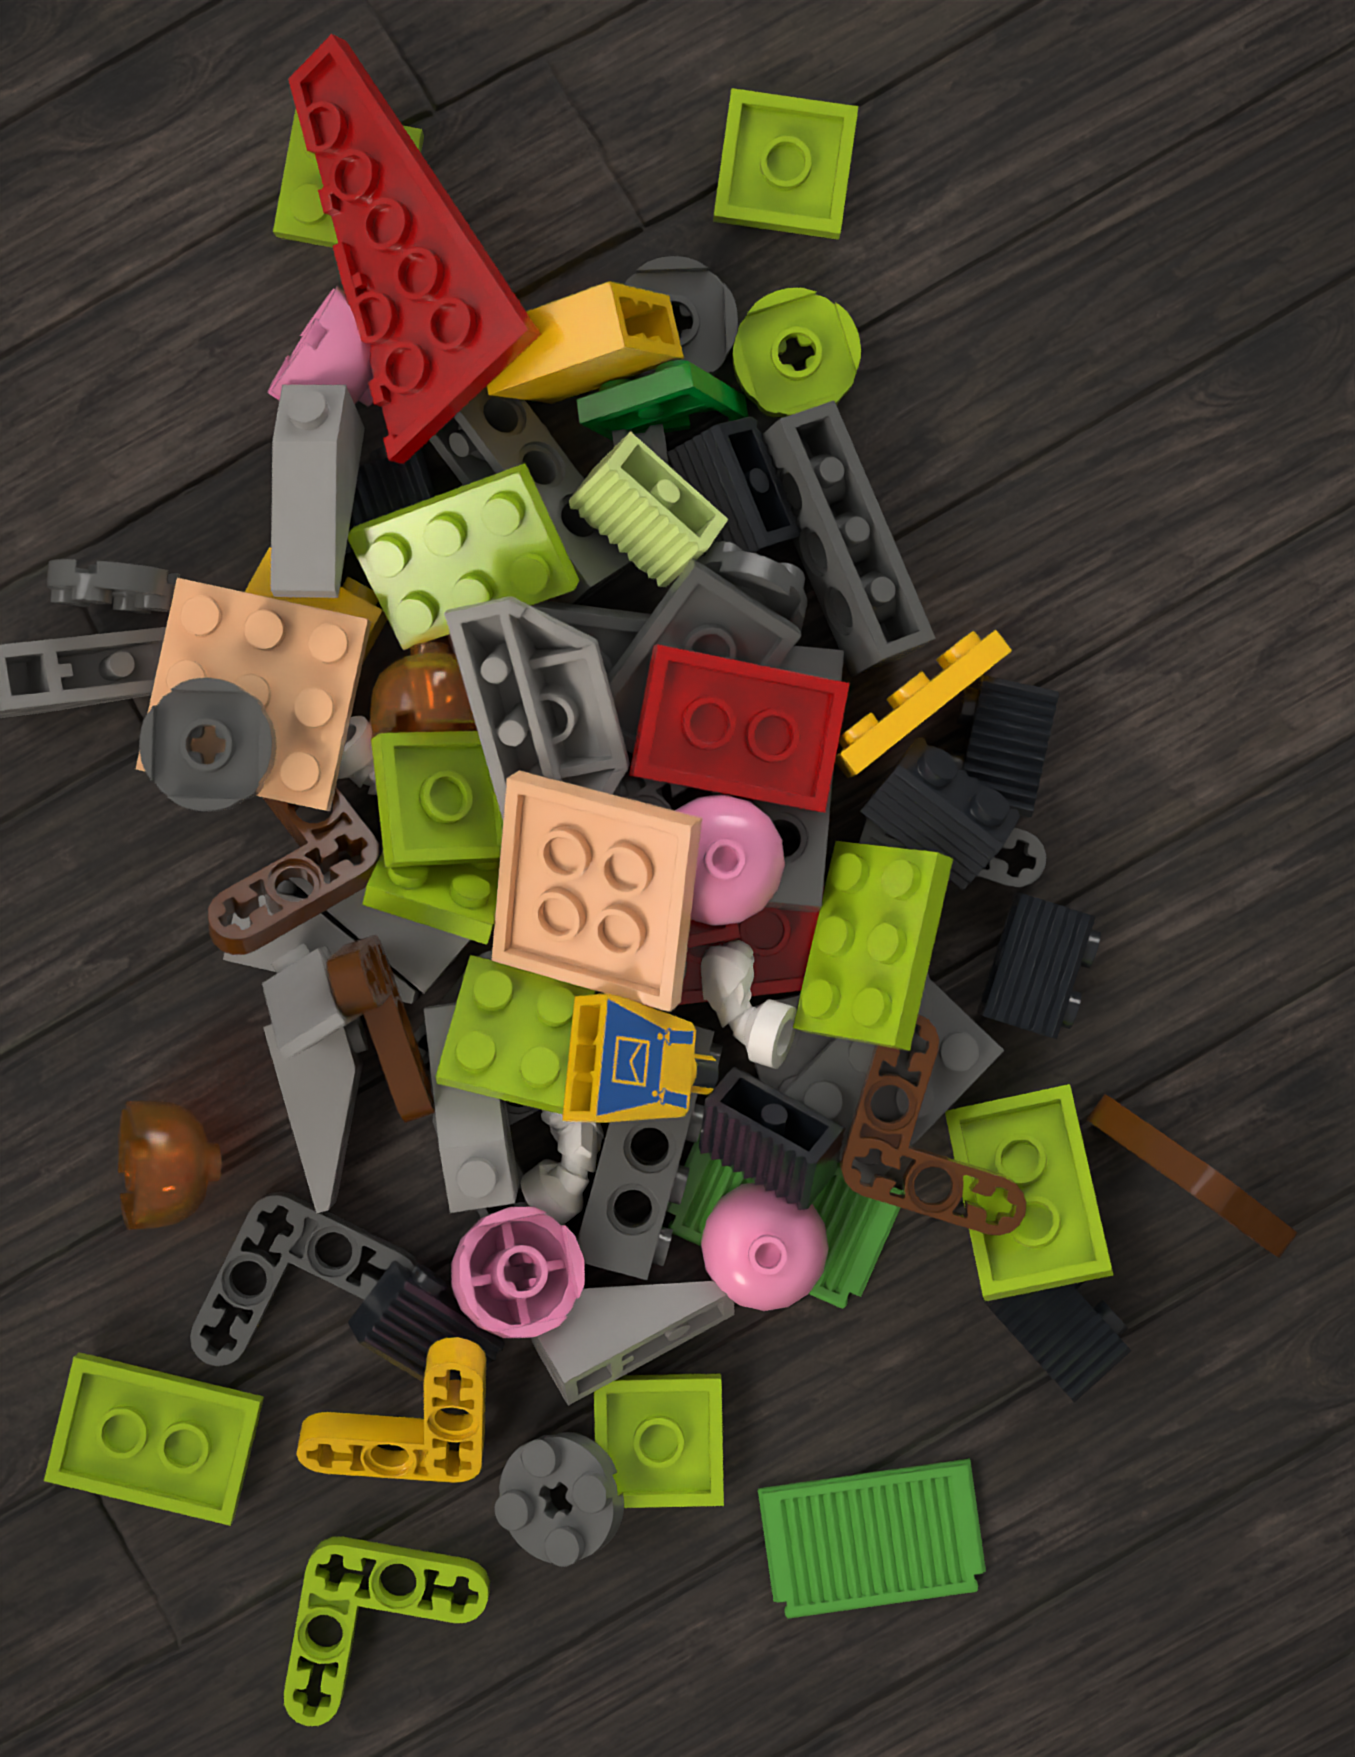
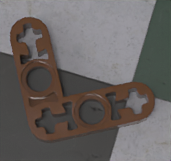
(318, 845)
(366, 985)
(894, 1141)
(1193, 1175)

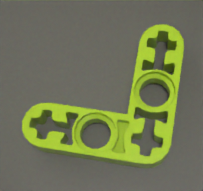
(343, 1602)

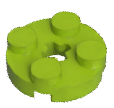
(814, 322)

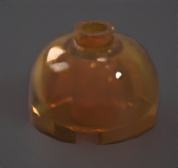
(421, 694)
(163, 1164)

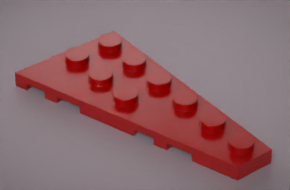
(405, 254)

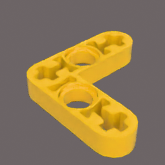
(349, 1441)

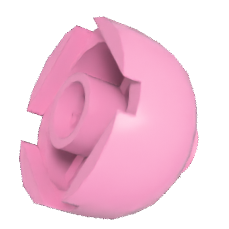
(329, 353)
(736, 860)
(763, 1248)
(518, 1273)

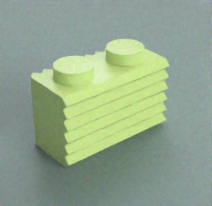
(647, 510)

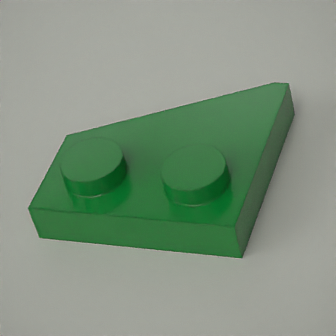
(659, 398)

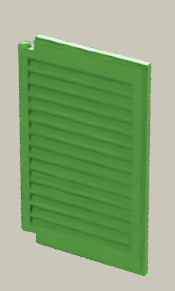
(853, 1223)
(872, 1538)

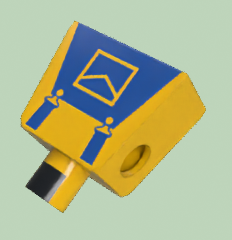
(631, 1062)

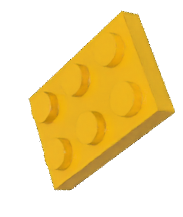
(919, 700)

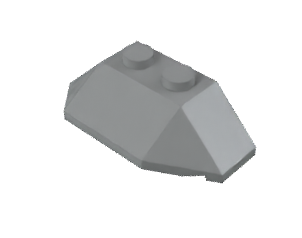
(537, 696)

